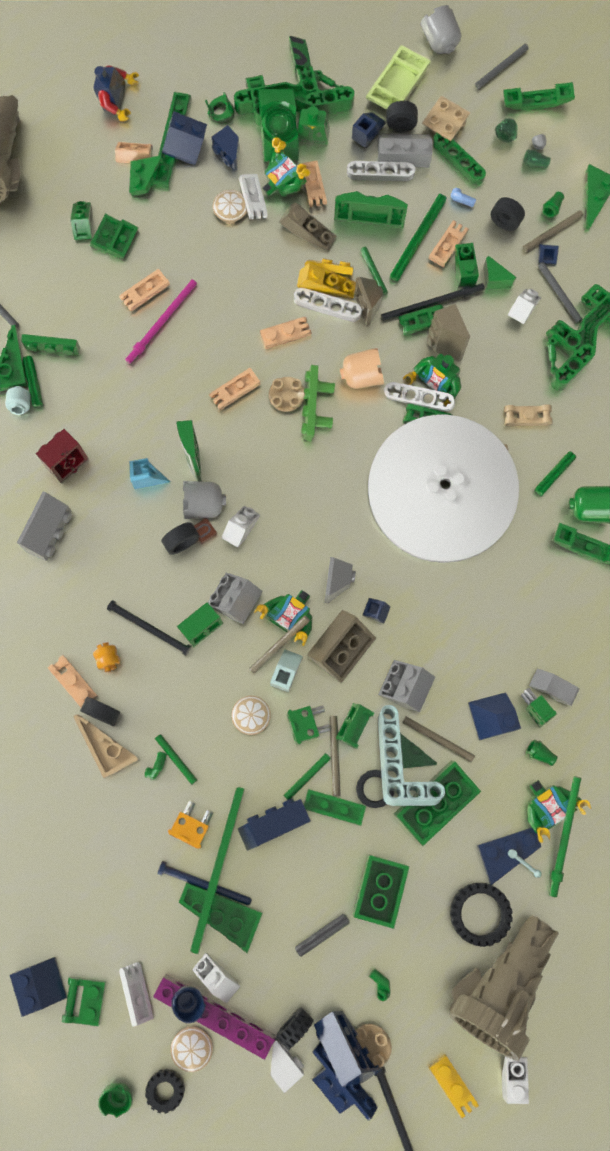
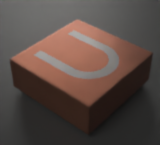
(205, 530)

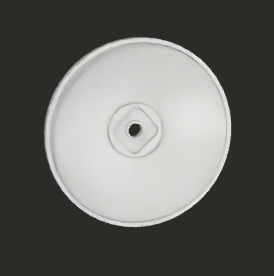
(434, 520)

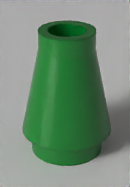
(552, 206)
(540, 752)

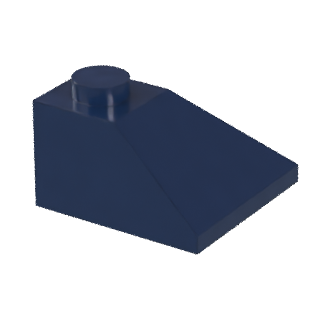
(494, 716)

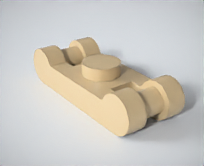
(528, 415)

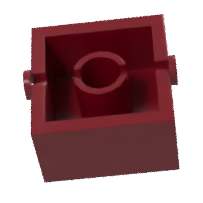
(62, 455)

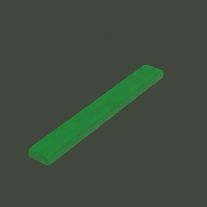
(217, 870)

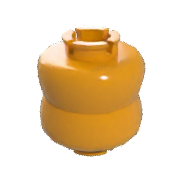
(106, 657)

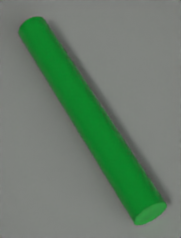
(370, 263)
(176, 759)
(307, 776)

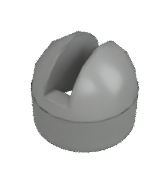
(539, 141)

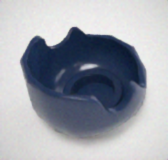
(188, 1004)

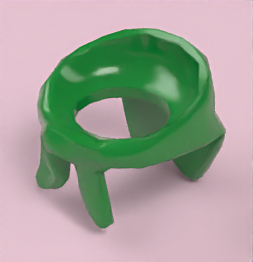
(229, 112)

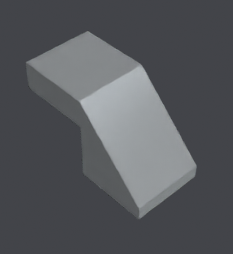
(555, 686)

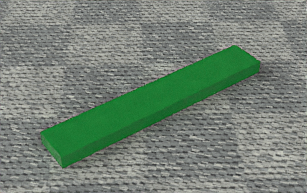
(179, 104)

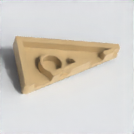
(106, 752)

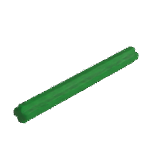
(418, 237)

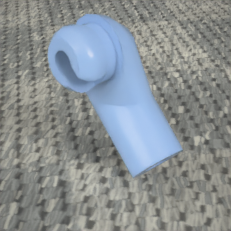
(458, 196)

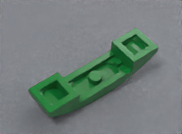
(540, 98)
(582, 544)

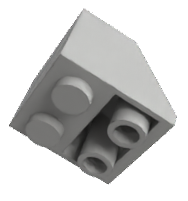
(235, 597)
(407, 685)

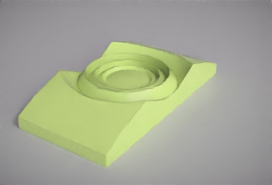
(398, 78)

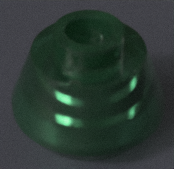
(507, 130)

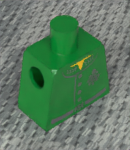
(313, 126)

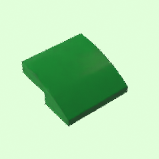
(114, 236)

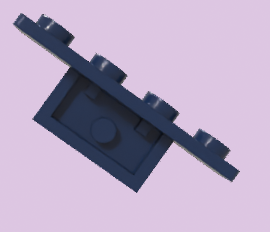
(340, 1096)

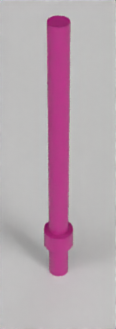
(139, 347)

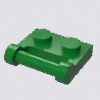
(91, 1001)

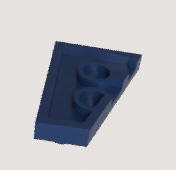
(496, 857)

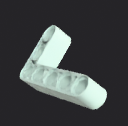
(395, 764)

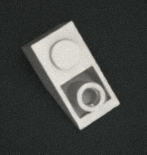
(524, 305)
(240, 526)
(216, 978)
(285, 1068)
(515, 1081)

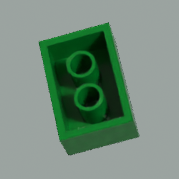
(380, 891)

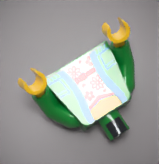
(283, 172)
(439, 374)
(286, 612)
(549, 807)

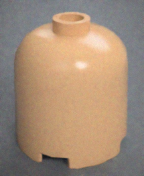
(361, 369)

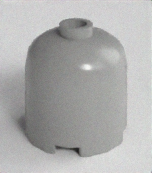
(441, 30)
(202, 499)

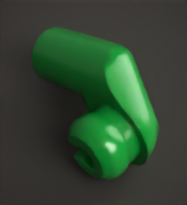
(153, 773)
(383, 985)

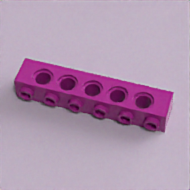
(223, 1020)

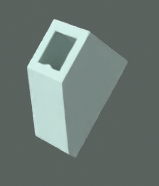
(286, 670)

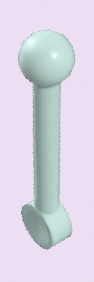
(513, 854)

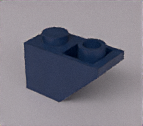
(367, 128)
(227, 146)

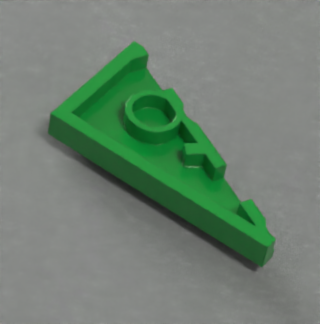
(597, 193)
(11, 363)

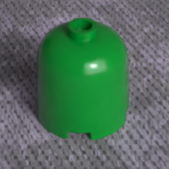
(591, 504)

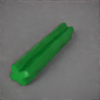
(32, 381)
(555, 473)

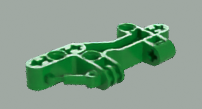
(305, 92)
(583, 338)

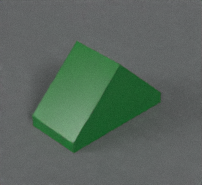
(497, 276)

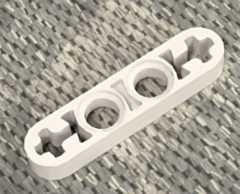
(380, 175)
(328, 302)
(418, 399)

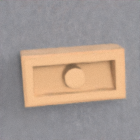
(130, 152)

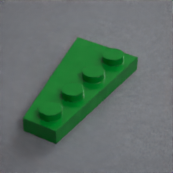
(228, 917)

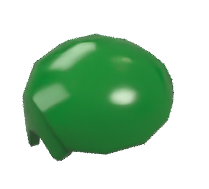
(115, 1099)

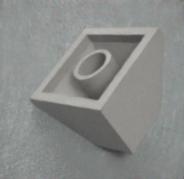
(339, 578)

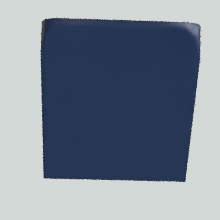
(548, 254)
(376, 610)

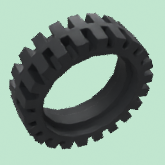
(505, 909)

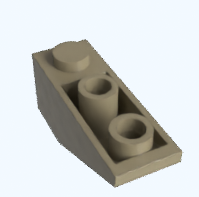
(307, 227)

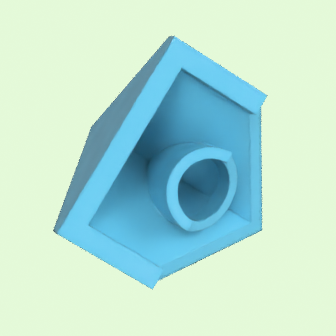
(145, 474)

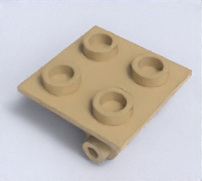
(446, 118)

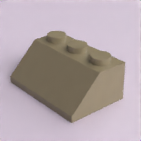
(448, 333)
(341, 646)

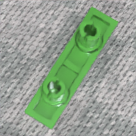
(309, 409)

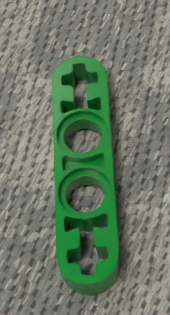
(456, 160)

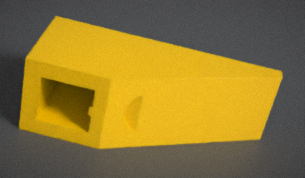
(325, 282)

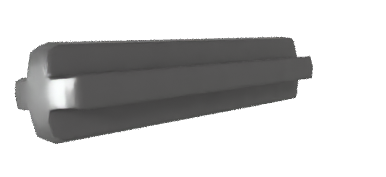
(322, 935)

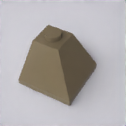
(368, 297)

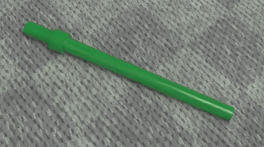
(557, 874)

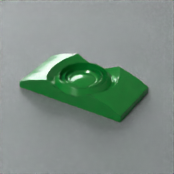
(278, 120)
(370, 209)

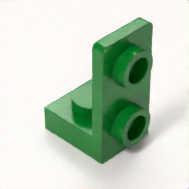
(80, 220)

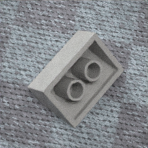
(405, 148)
(44, 526)

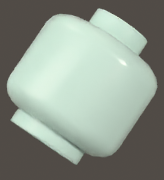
(17, 400)

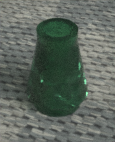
(535, 159)

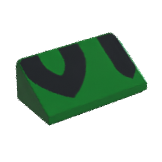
(299, 53)

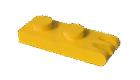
(343, 268)
(453, 1085)

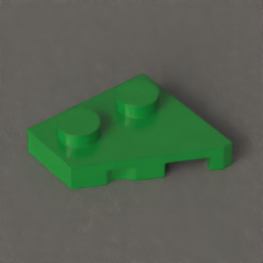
(143, 174)

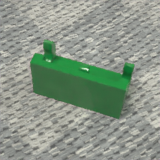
(200, 624)
(354, 725)

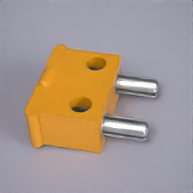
(188, 831)

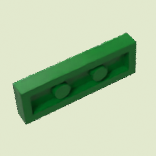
(50, 344)
(334, 807)

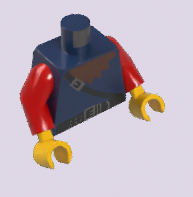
(109, 89)

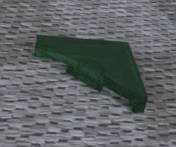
(413, 756)

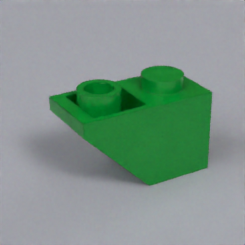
(466, 265)

